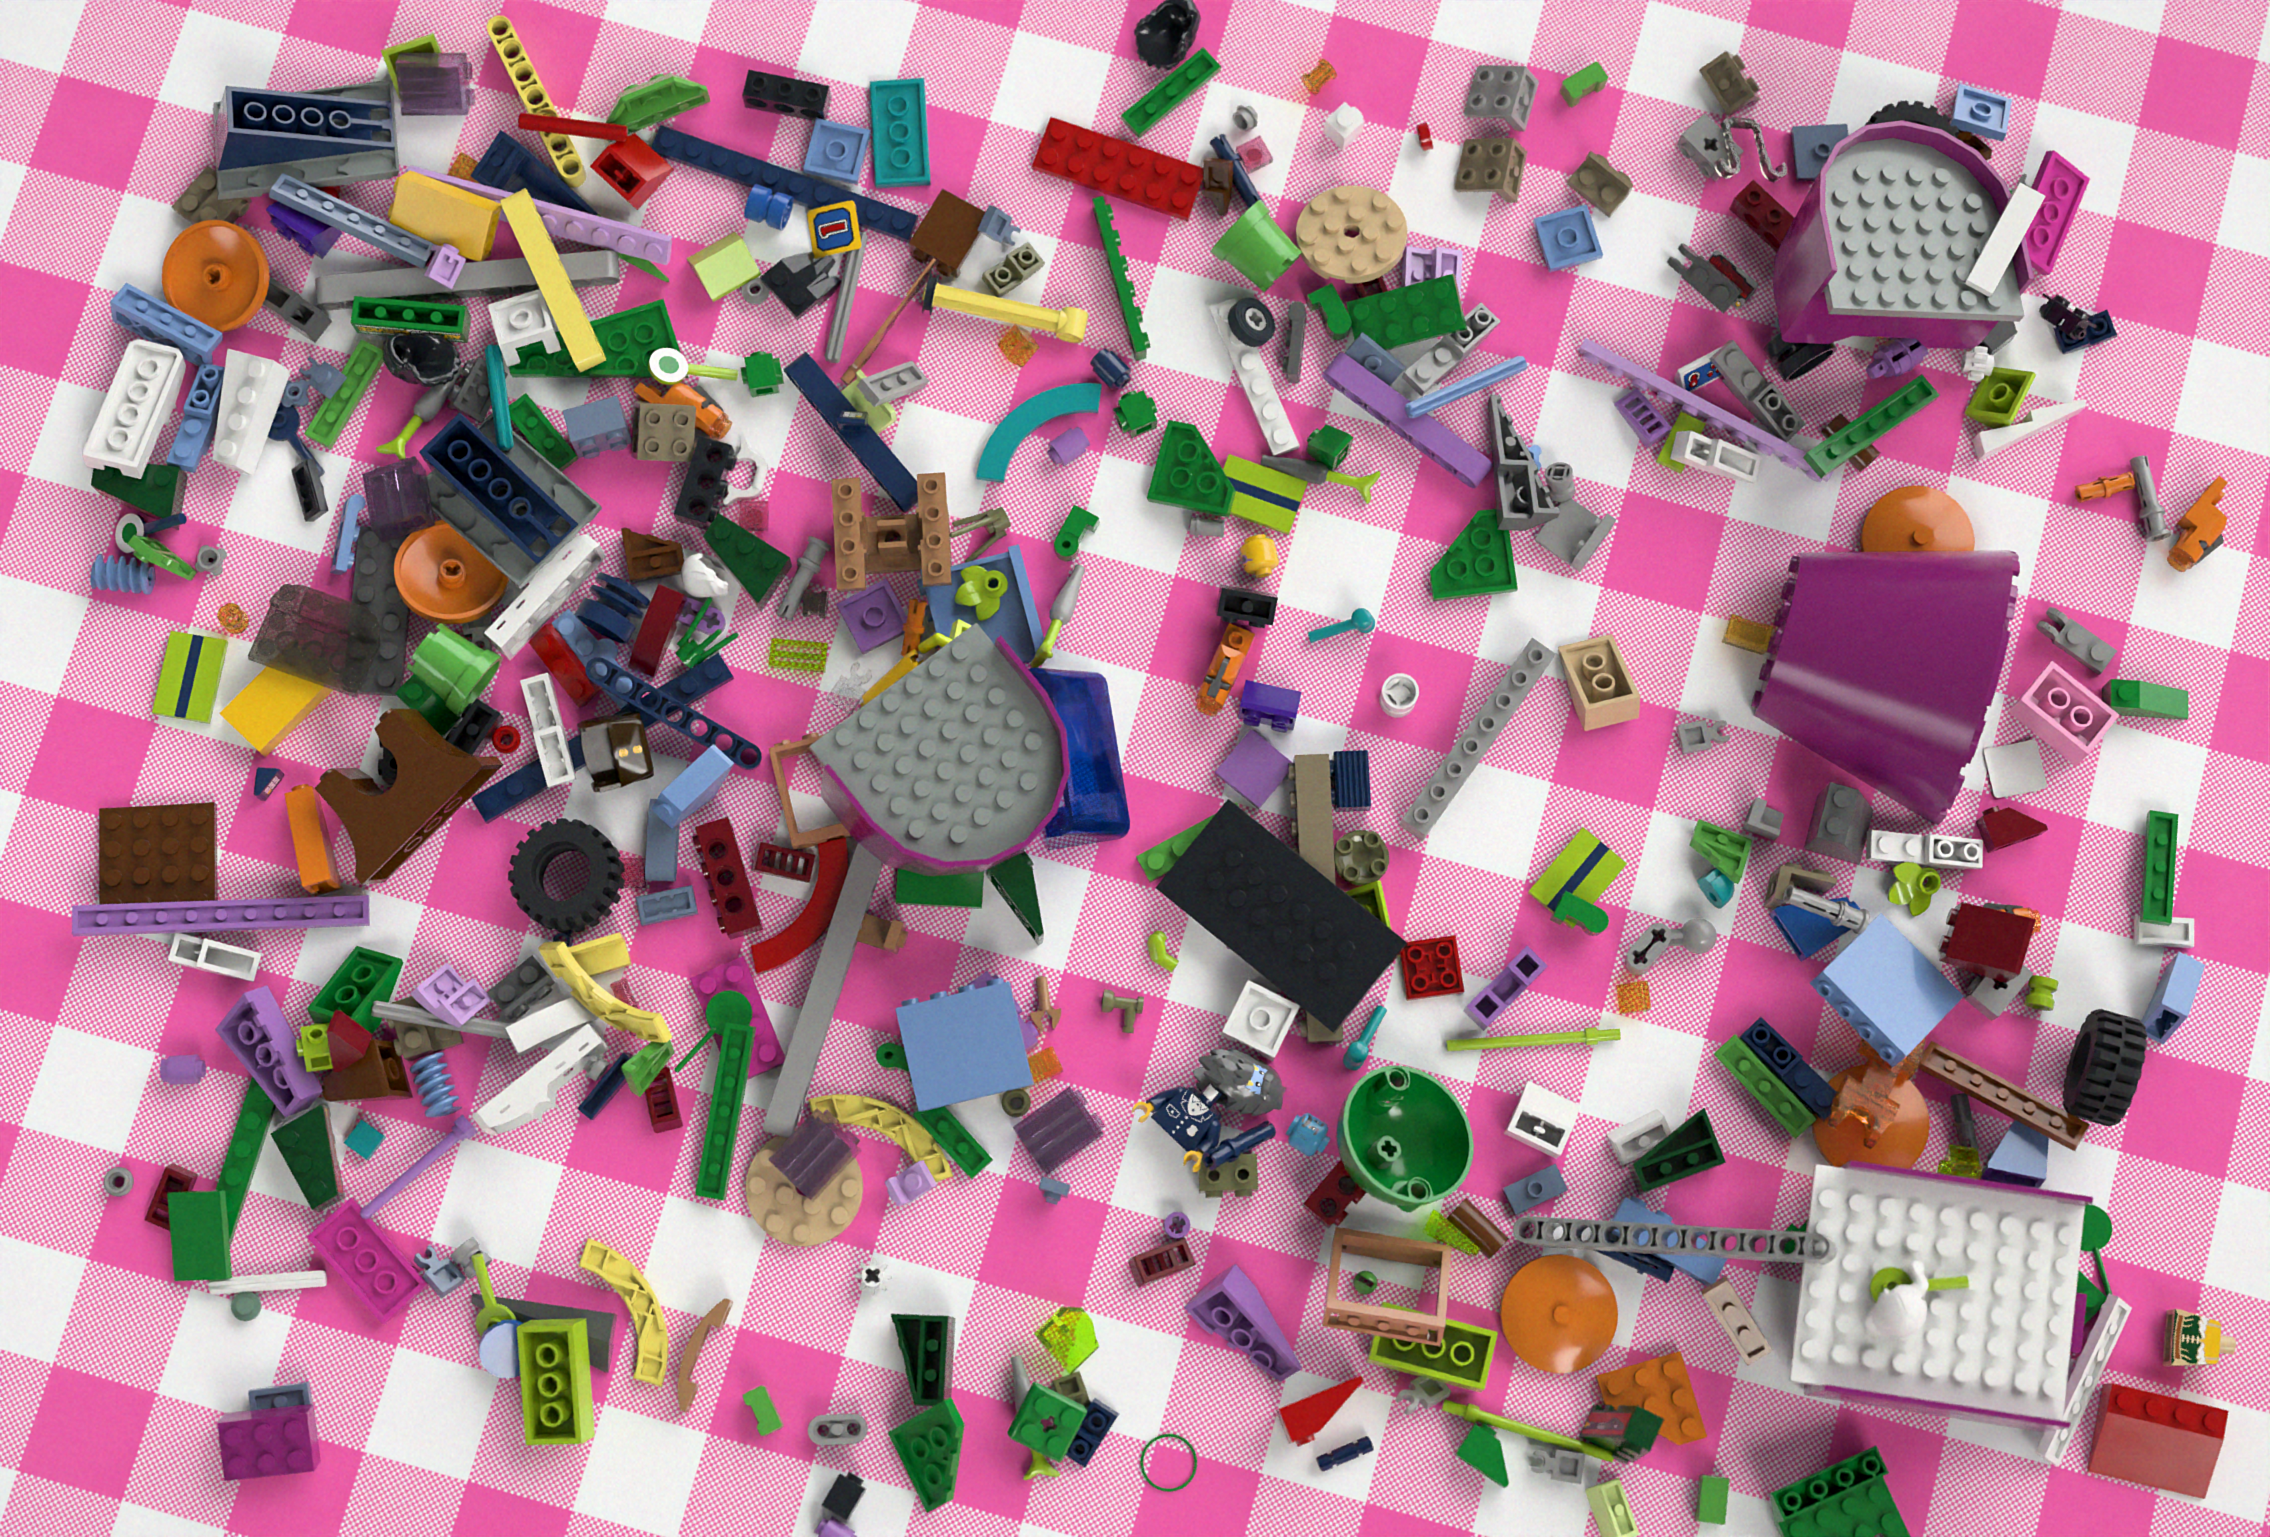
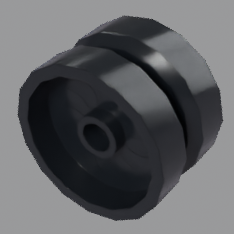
(1797, 357)

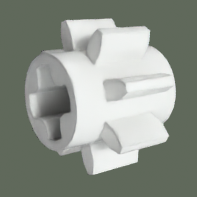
(1977, 363)
(872, 1285)

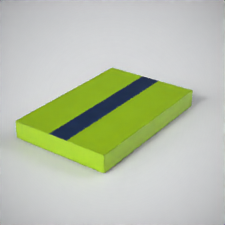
(1264, 494)
(190, 677)
(1581, 869)

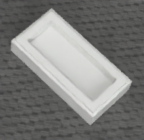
(2177, 934)

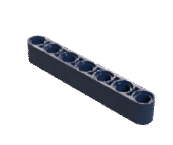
(866, 446)
(663, 703)

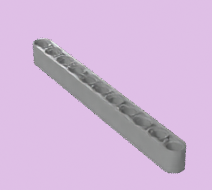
(474, 280)
(823, 994)
(1686, 1241)

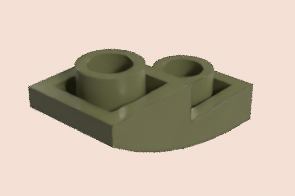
(1013, 271)

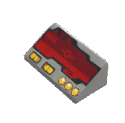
(1736, 275)

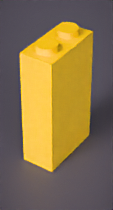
(445, 215)
(272, 707)

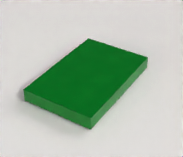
(940, 891)
(199, 1235)

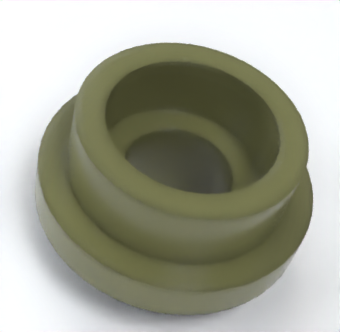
(1016, 1112)

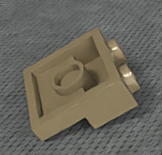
(201, 202)
(421, 1040)

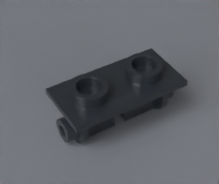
(2074, 320)

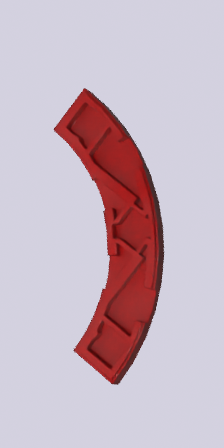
(816, 915)

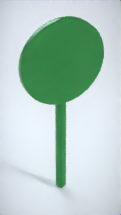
(722, 1008)
(2095, 1235)

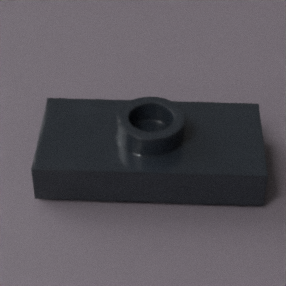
(309, 490)

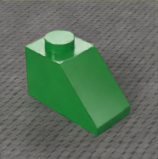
(1329, 446)
(419, 696)
(1484, 1453)

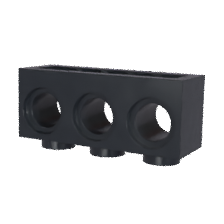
(786, 96)
(698, 471)

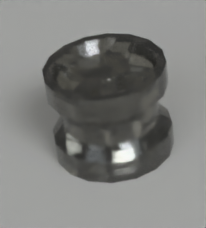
(815, 603)

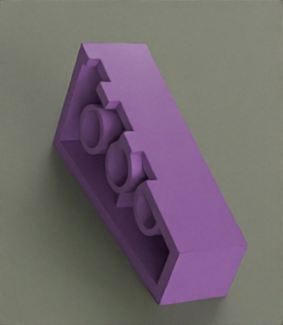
(269, 1052)

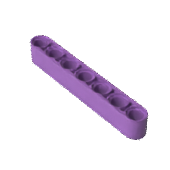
(1421, 432)

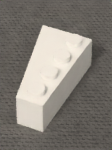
(247, 409)

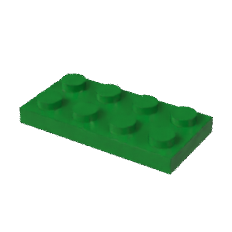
(1409, 313)

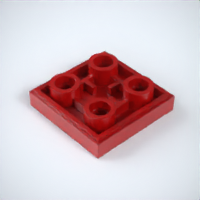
(1431, 968)

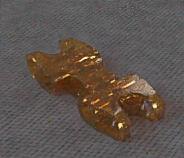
(1869, 1094)

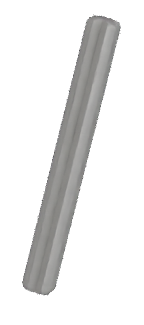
(845, 302)
(424, 1017)

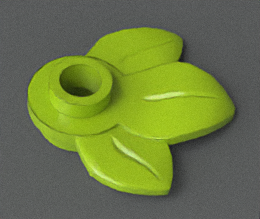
(978, 593)
(1910, 887)

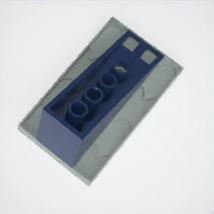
(310, 135)
(503, 502)

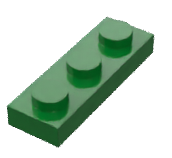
(541, 433)
(954, 1140)

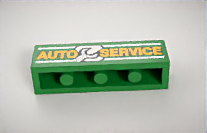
(393, 316)

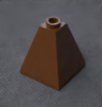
(373, 1077)

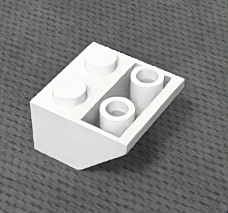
(1542, 1120)

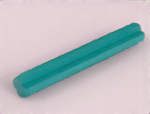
(499, 397)

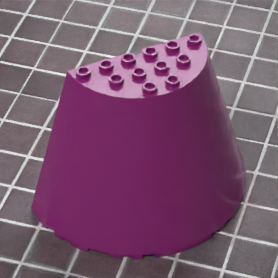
(1891, 664)

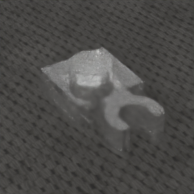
(847, 692)

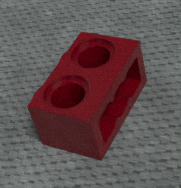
(1330, 1190)

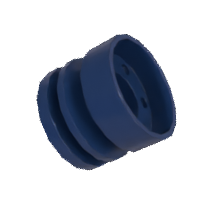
(614, 604)

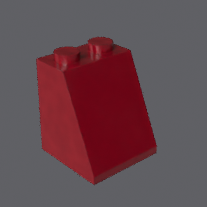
(1986, 941)

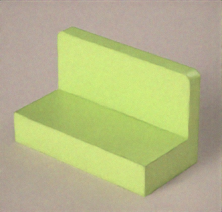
(878, 417)

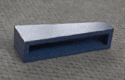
(605, 1089)

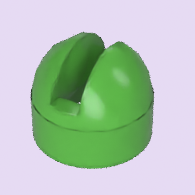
(1363, 1288)

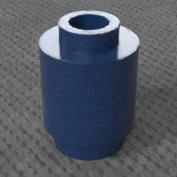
(1111, 369)

